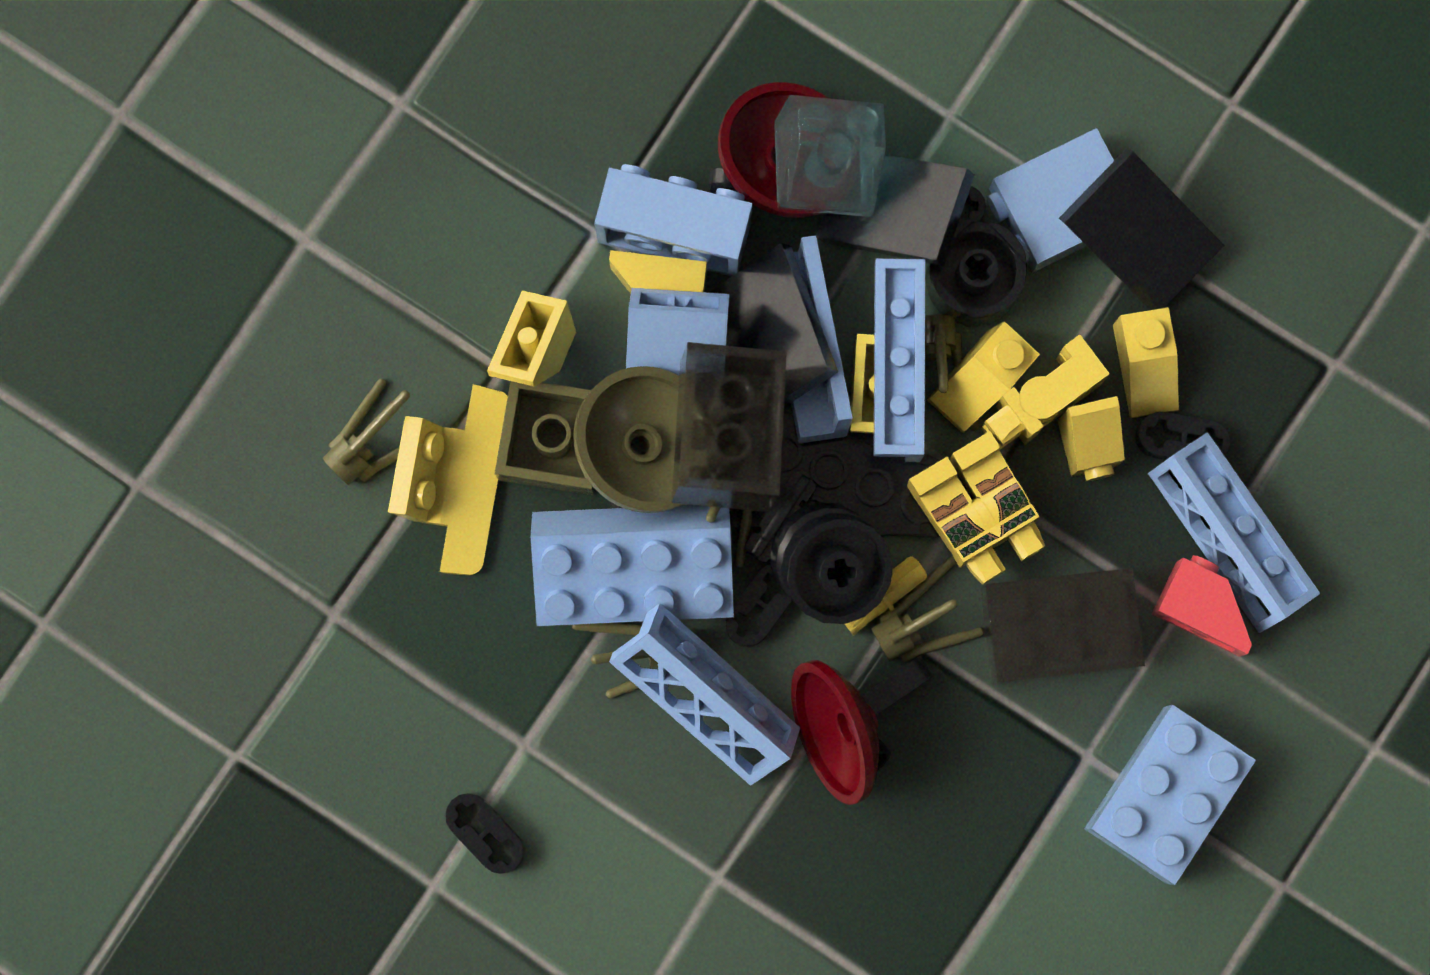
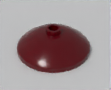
(748, 143)
(836, 730)

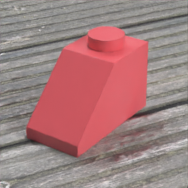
(1203, 605)

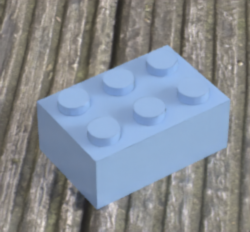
(673, 219)
(1170, 794)

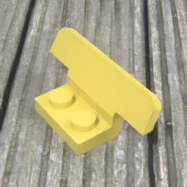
(451, 478)

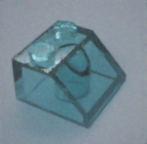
(829, 155)

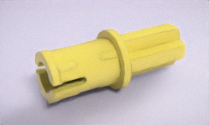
(903, 580)

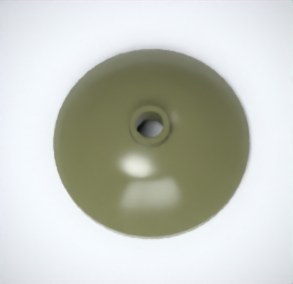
(624, 408)

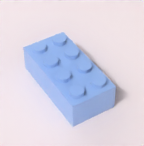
(626, 562)

